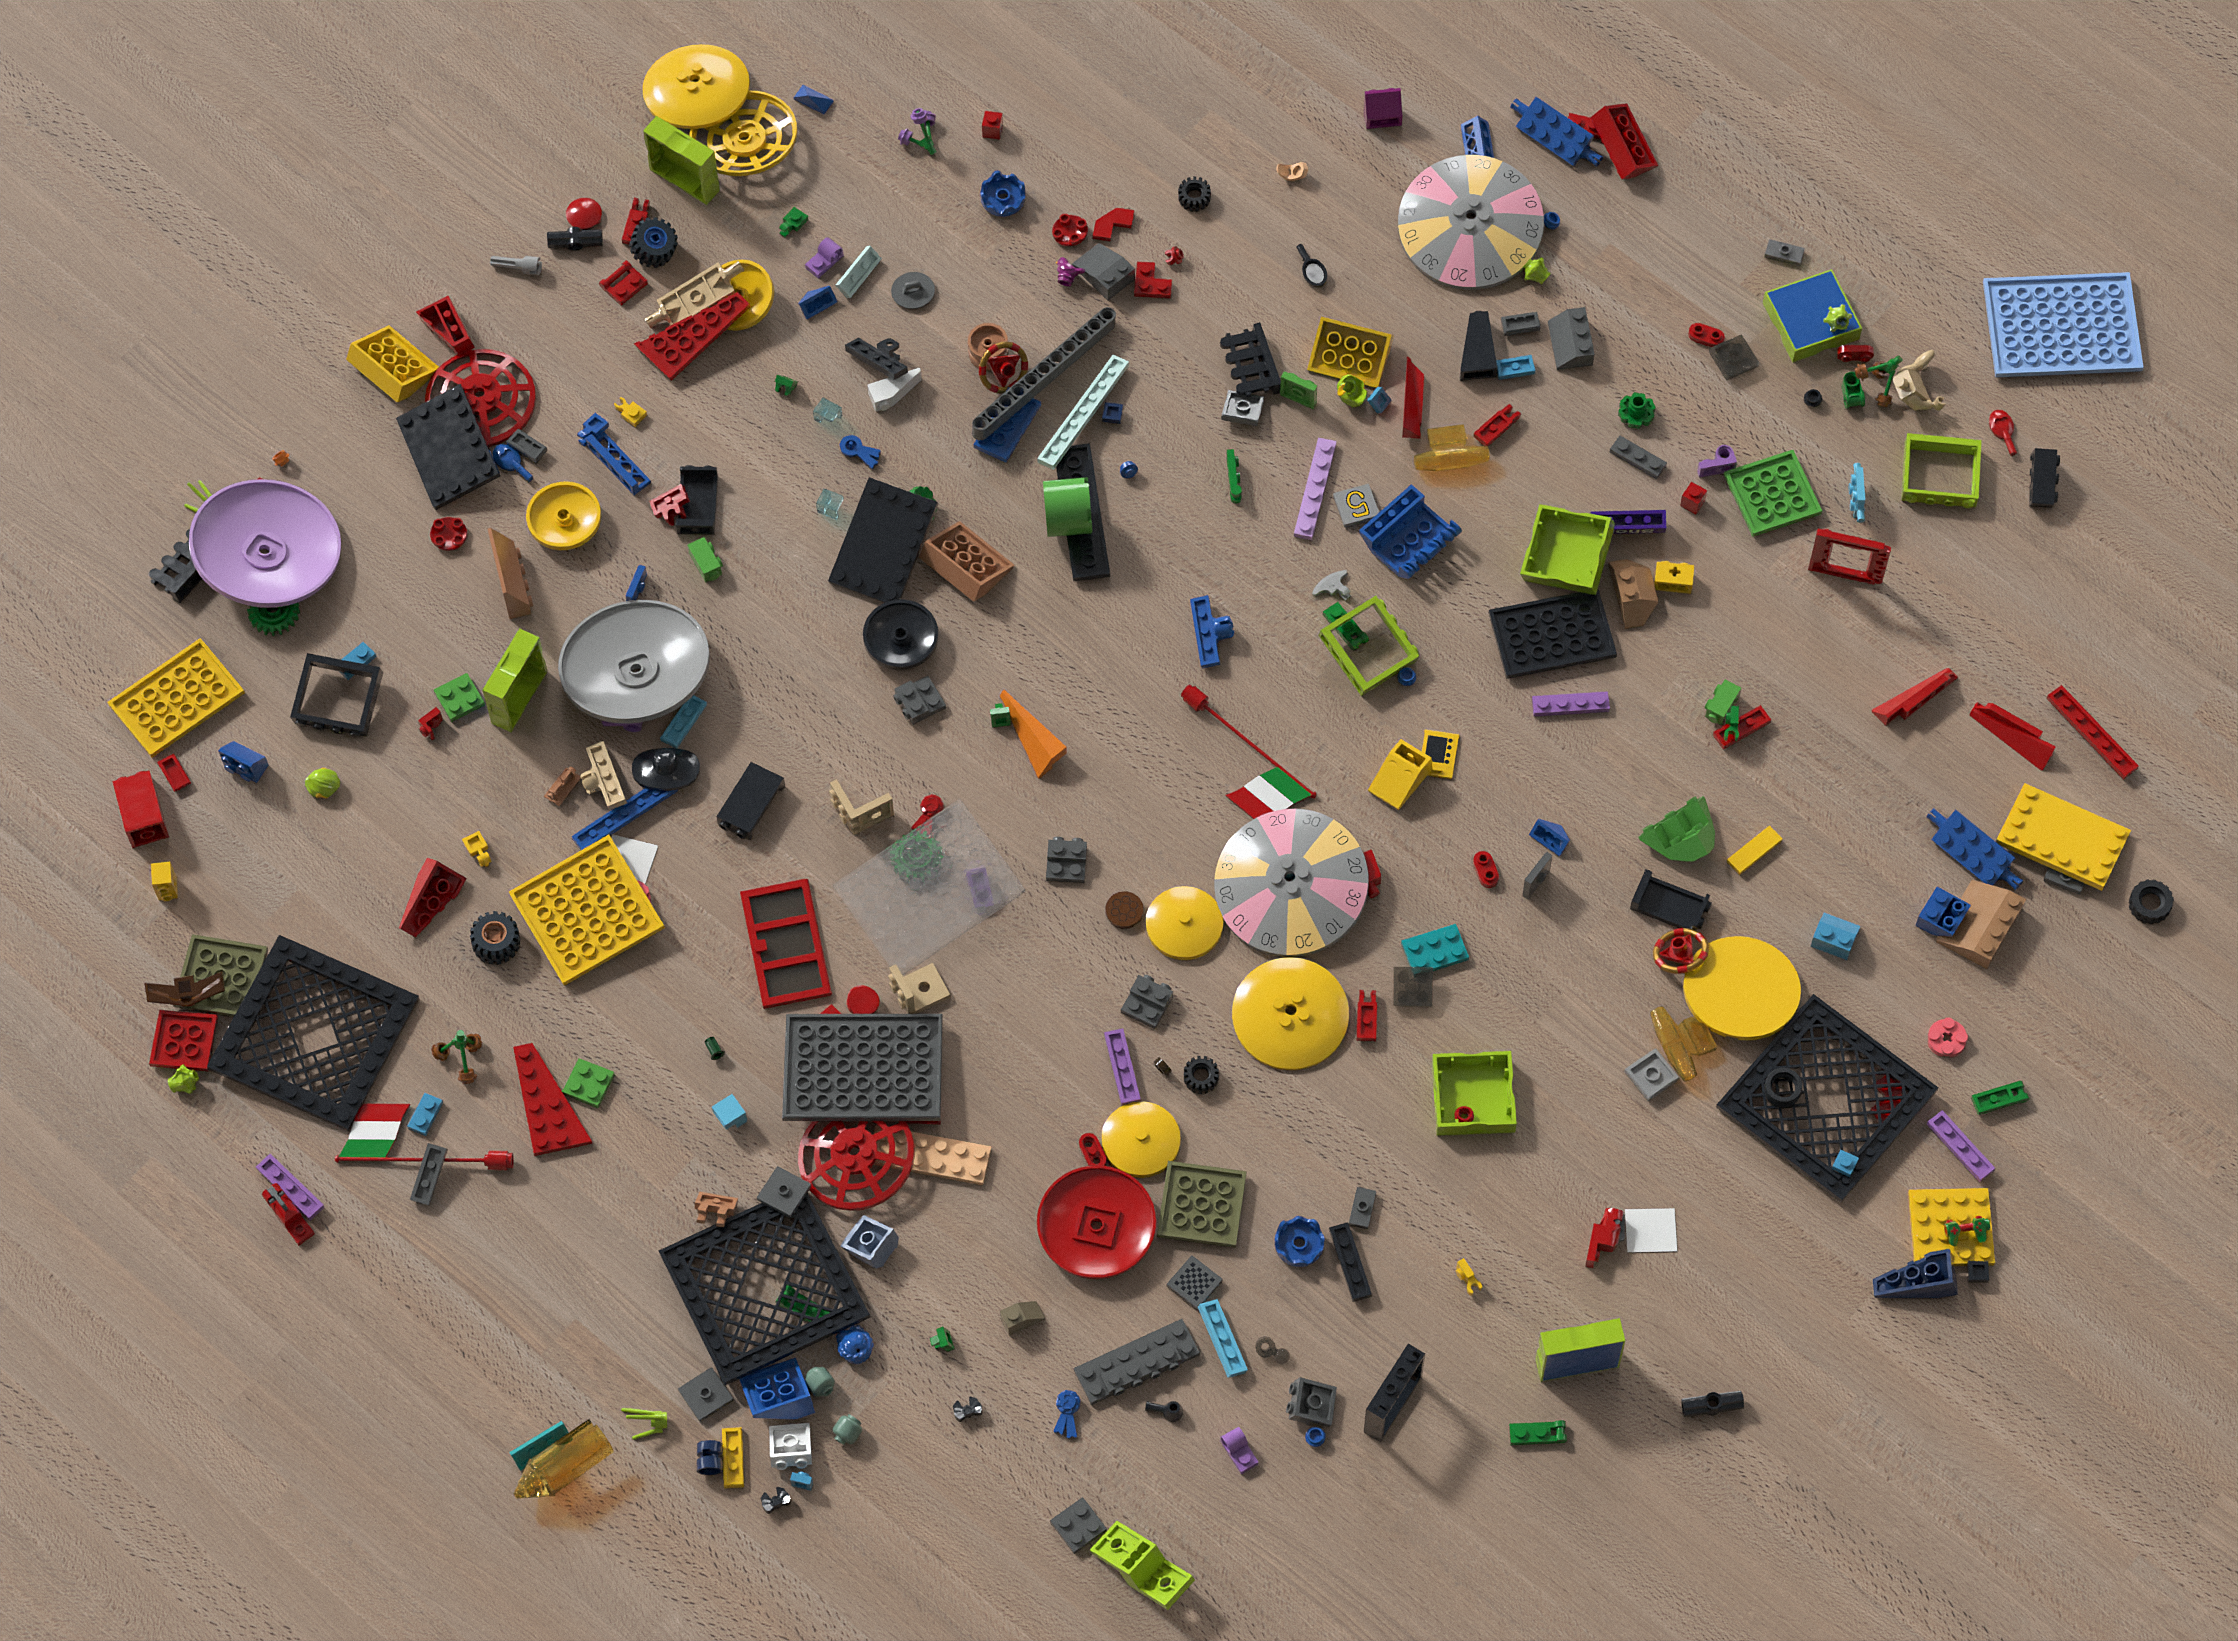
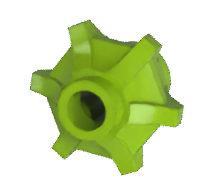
(1536, 270)
(1837, 318)
(183, 1080)

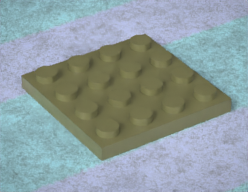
(237, 961)
(1201, 1204)

